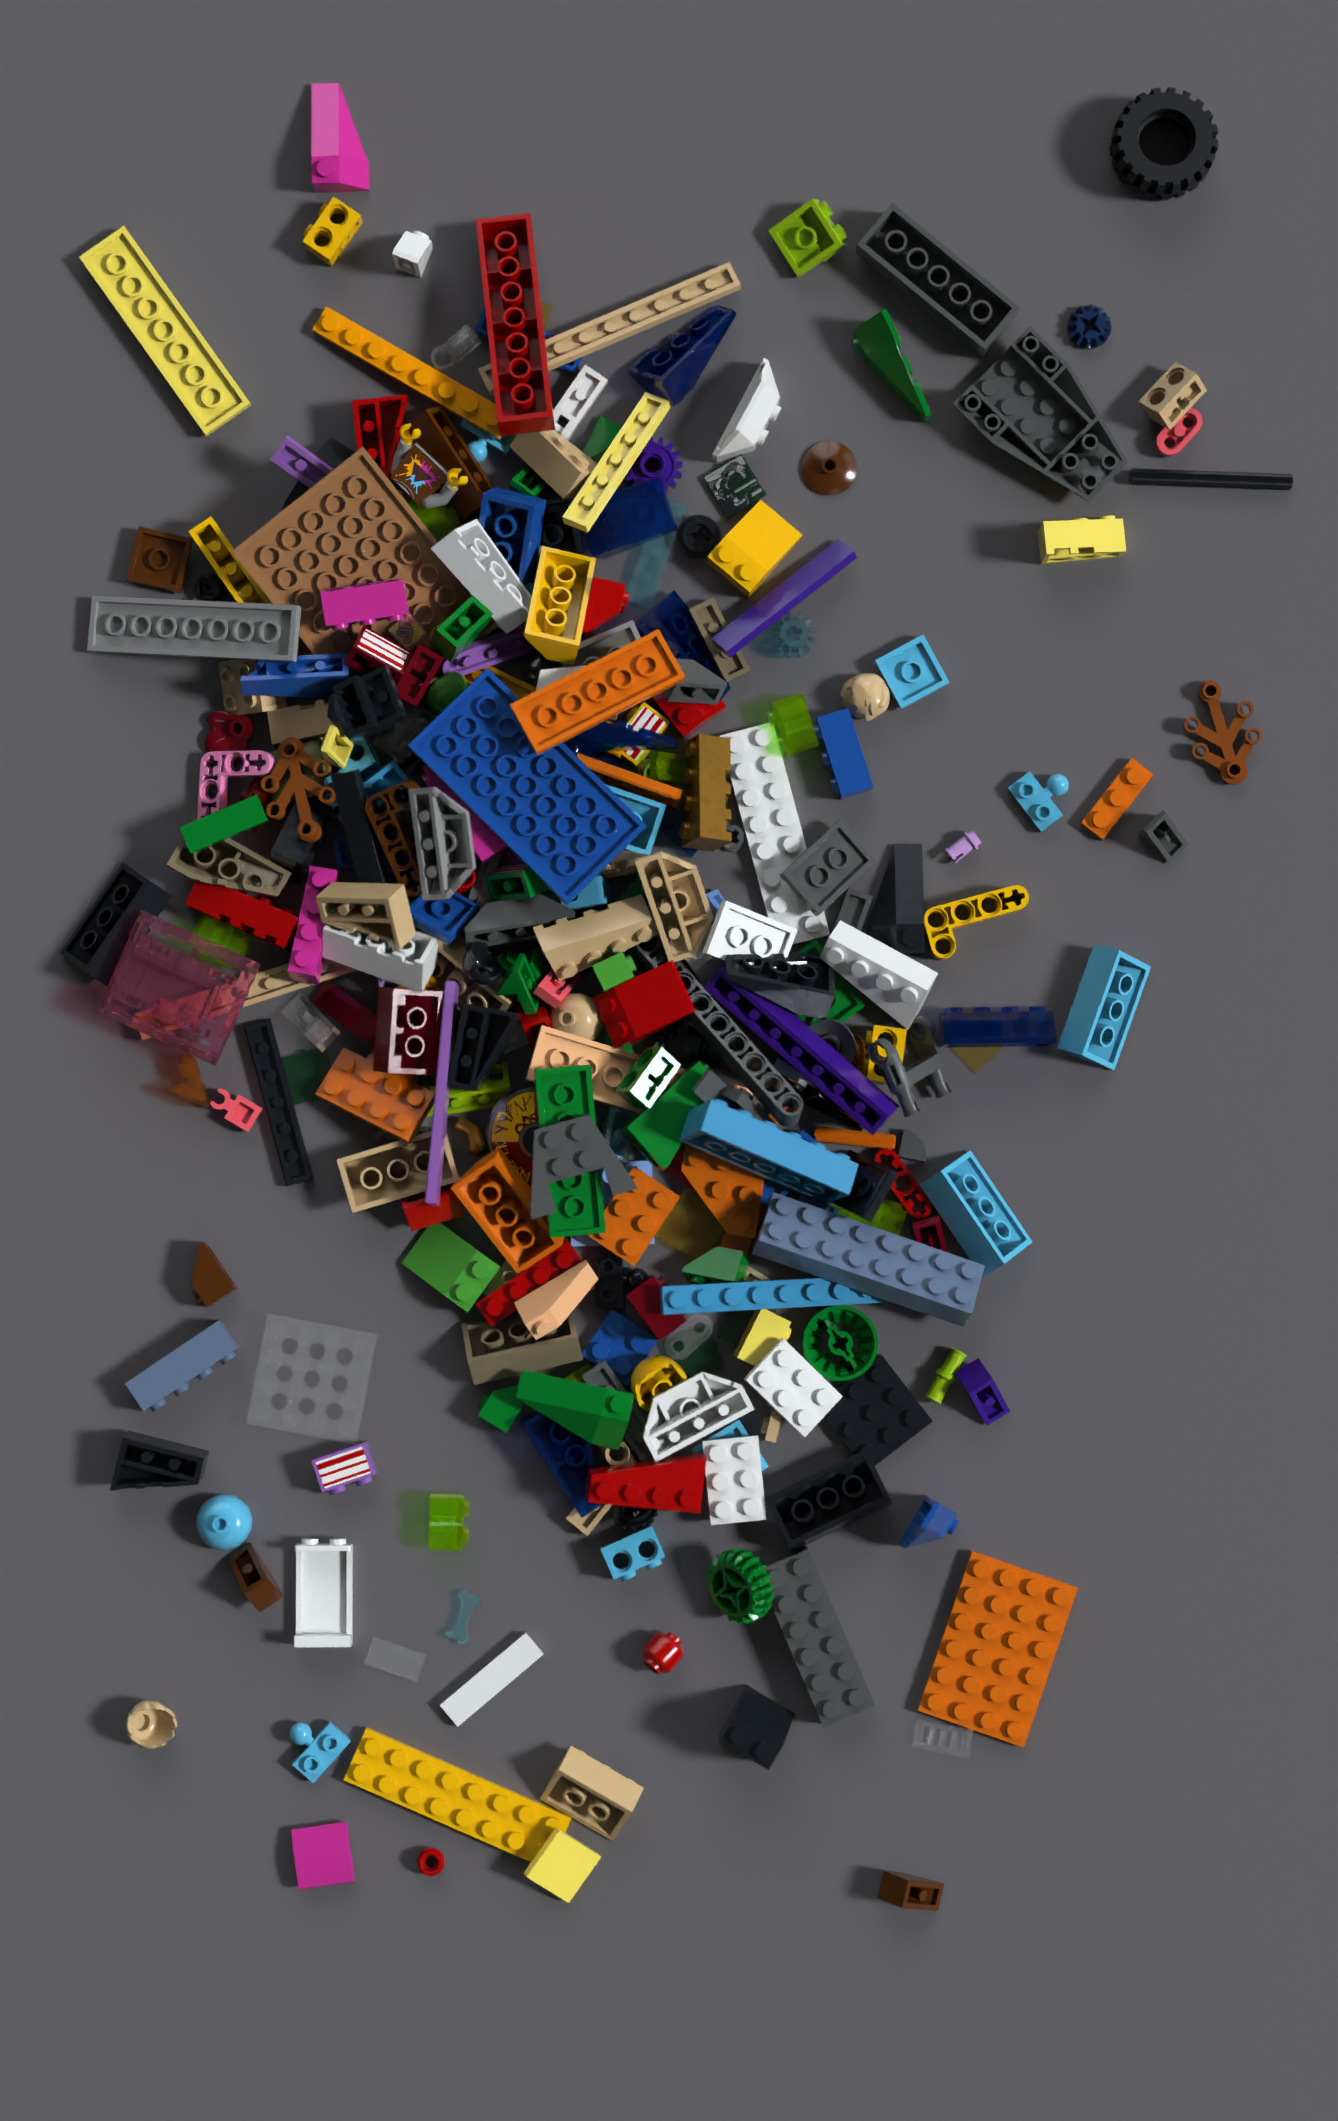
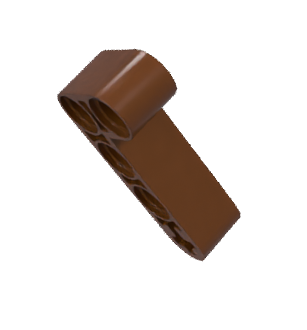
(405, 838)

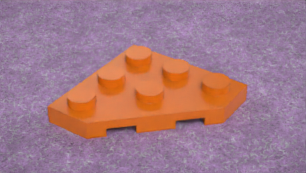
(726, 1189)

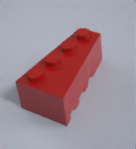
(661, 1485)

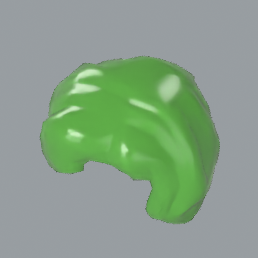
(444, 691)

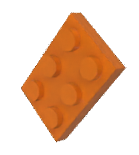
(635, 1217)

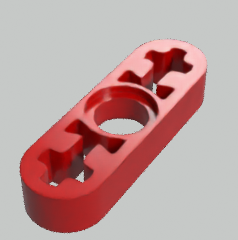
(914, 1184)

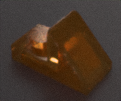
(195, 1088)

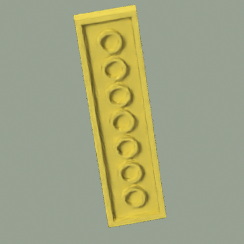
(165, 331)

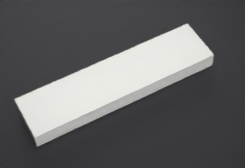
(491, 1679)

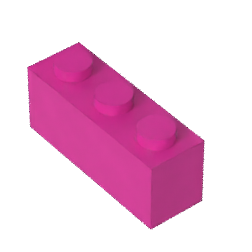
(364, 603)

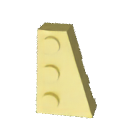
(1081, 539)

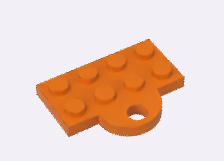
(379, 1098)

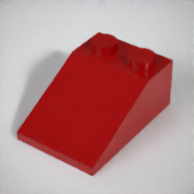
(644, 1005)

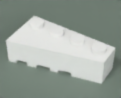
(405, 967)

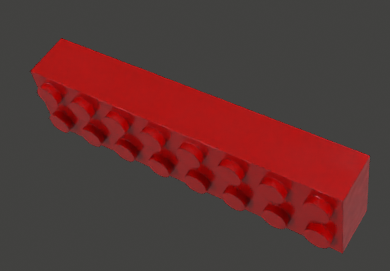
(515, 324)

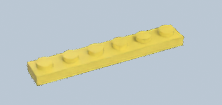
(616, 462)

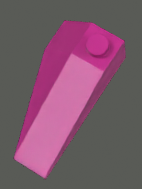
(336, 149)

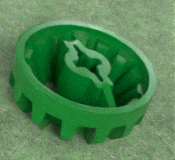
(854, 1364)

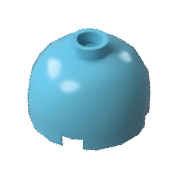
(224, 1522)

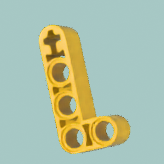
(976, 915)

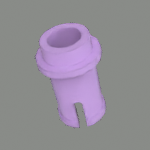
(963, 846)

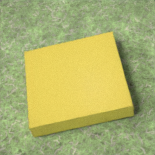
(562, 1865)

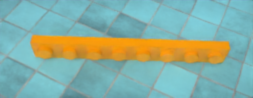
(408, 370)

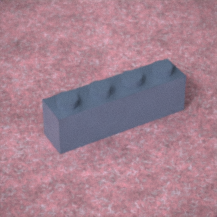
(183, 1365)

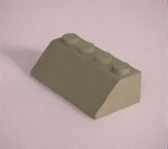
(510, 1347)

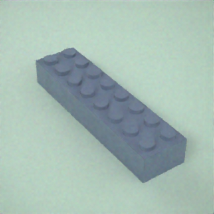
(868, 1259)

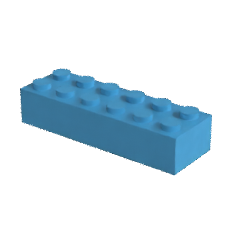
(769, 1151)

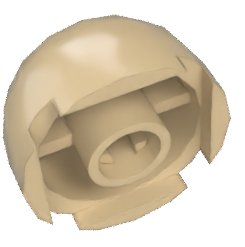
(577, 1016)

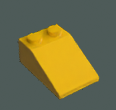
(753, 548)

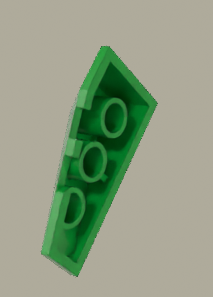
(880, 348)
(585, 1409)

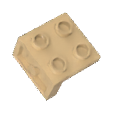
(234, 700)

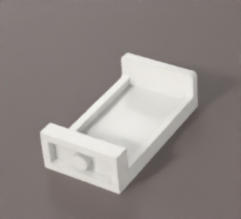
(324, 1593)

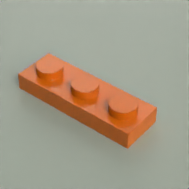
(1116, 799)

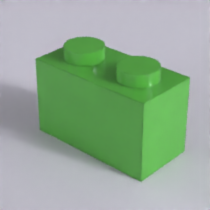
(614, 971)

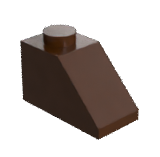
(210, 1278)
(254, 1577)
(910, 1891)

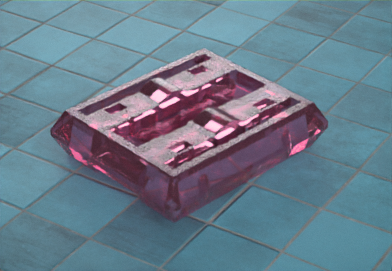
(178, 988)

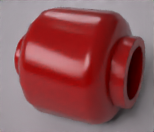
(662, 1653)

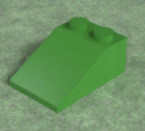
(451, 1265)

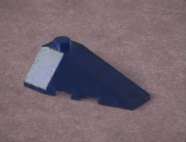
(678, 364)
(679, 632)
(564, 1455)

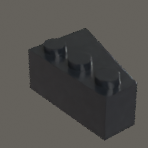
(157, 1462)

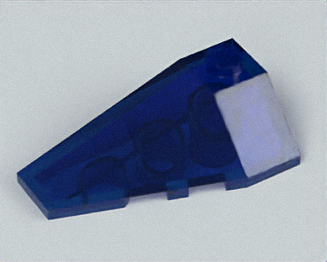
(618, 737)

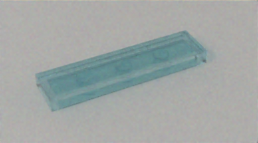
(653, 563)

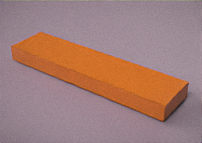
(633, 782)

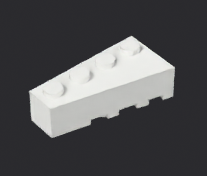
(485, 574)
(879, 972)

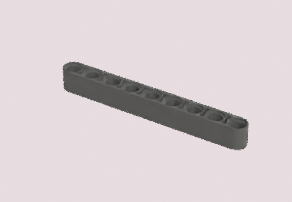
(729, 1036)

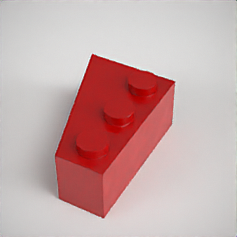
(378, 427)

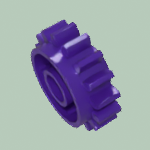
(661, 455)

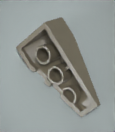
(231, 867)

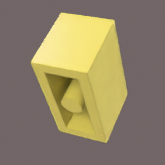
(761, 1335)

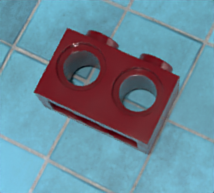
(418, 673)

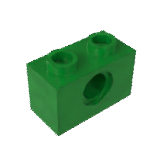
(461, 628)

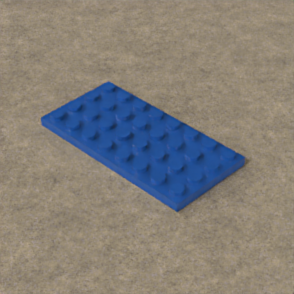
(539, 805)

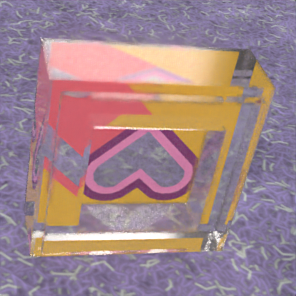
(407, 631)

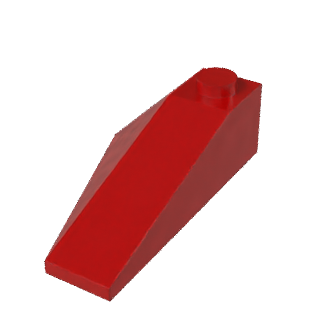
(686, 717)

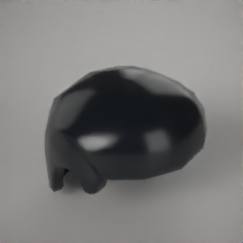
(480, 965)

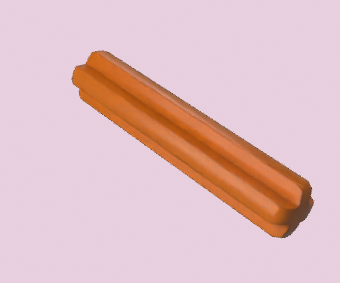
(854, 1138)

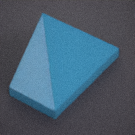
(383, 778)

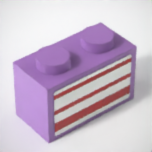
(344, 1467)

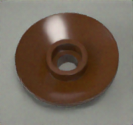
(825, 481)

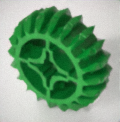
(740, 1586)

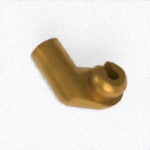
(475, 1134)

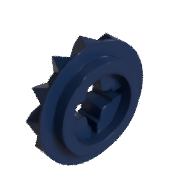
(1092, 338)

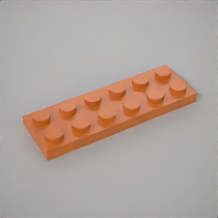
(597, 692)

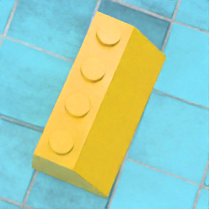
(559, 603)

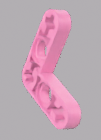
(226, 770)

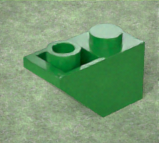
(717, 1266)

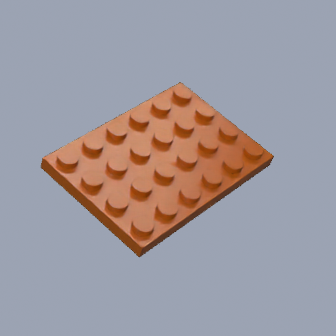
(997, 1648)

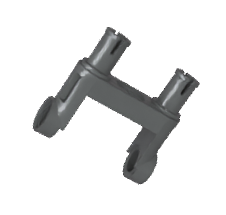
(901, 1079)

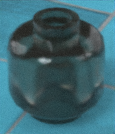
(533, 664)

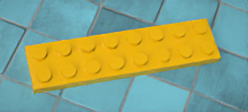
(453, 1795)

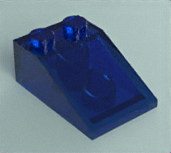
(631, 519)

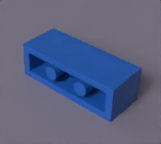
(843, 754)

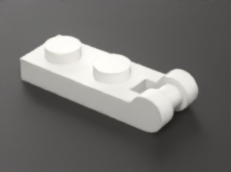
(578, 400)

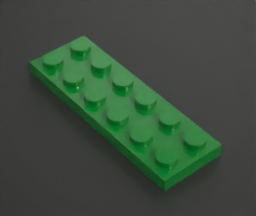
(578, 1200)

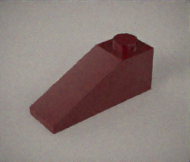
(346, 1011)

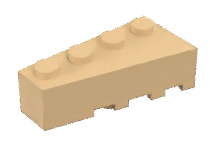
(596, 935)

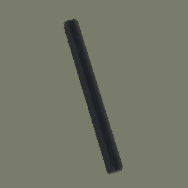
(1210, 479)

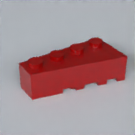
(245, 913)

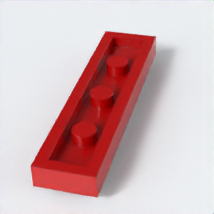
(501, 1301)

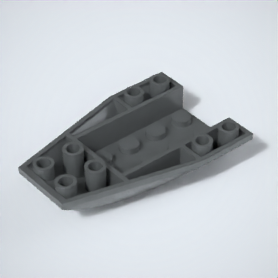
(1043, 417)

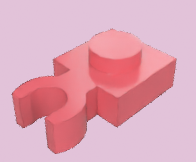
(240, 1111)

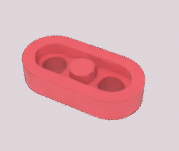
(1179, 434)

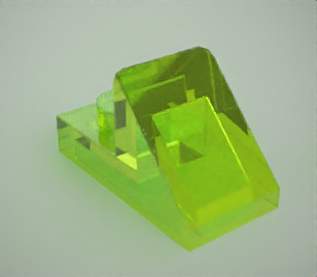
(668, 767)

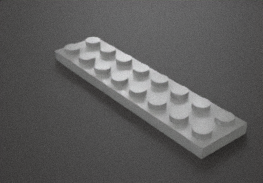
(194, 628)

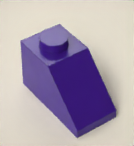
(982, 1391)

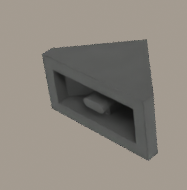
(1164, 837)

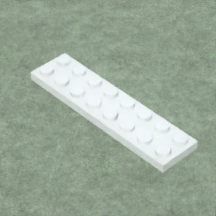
(771, 826)

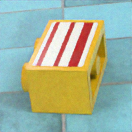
(645, 718)

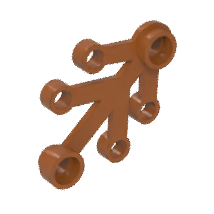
(1223, 737)
(298, 785)

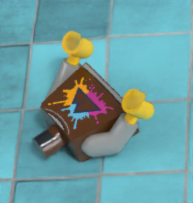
(420, 476)

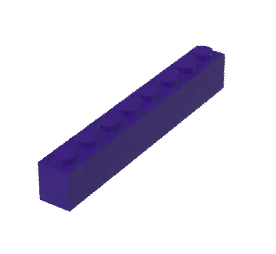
(806, 1052)

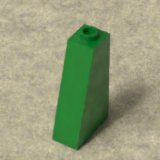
(659, 1129)

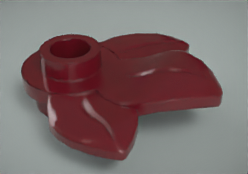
(224, 735)

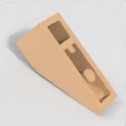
(554, 1301)

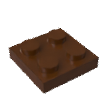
(159, 559)

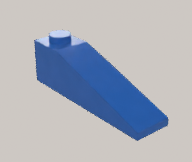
(929, 1524)

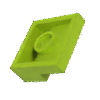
(809, 236)

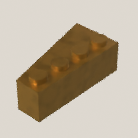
(706, 793)

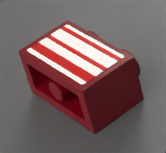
(374, 651)

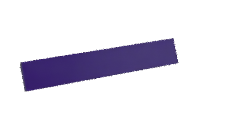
(784, 598)

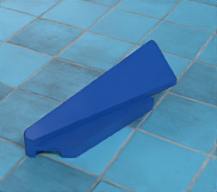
(307, 677)

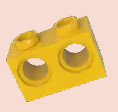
(338, 234)
(898, 1036)

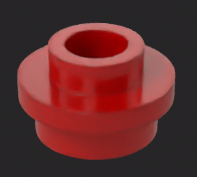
(430, 1870)

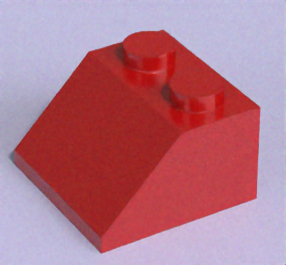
(604, 605)
(422, 1215)

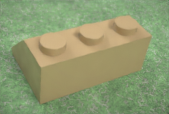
(592, 1793)

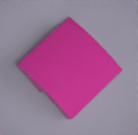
(323, 1855)

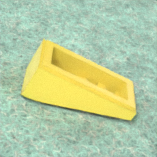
(336, 748)

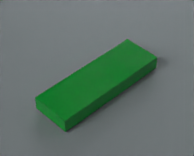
(224, 824)

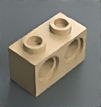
(1172, 395)

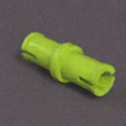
(945, 1375)

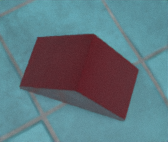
(929, 1232)

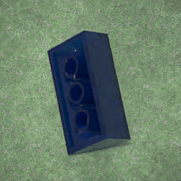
(997, 1029)

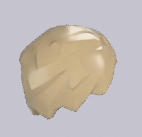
(865, 696)
(150, 1724)

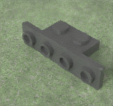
(712, 1087)

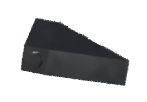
(899, 905)
(796, 983)

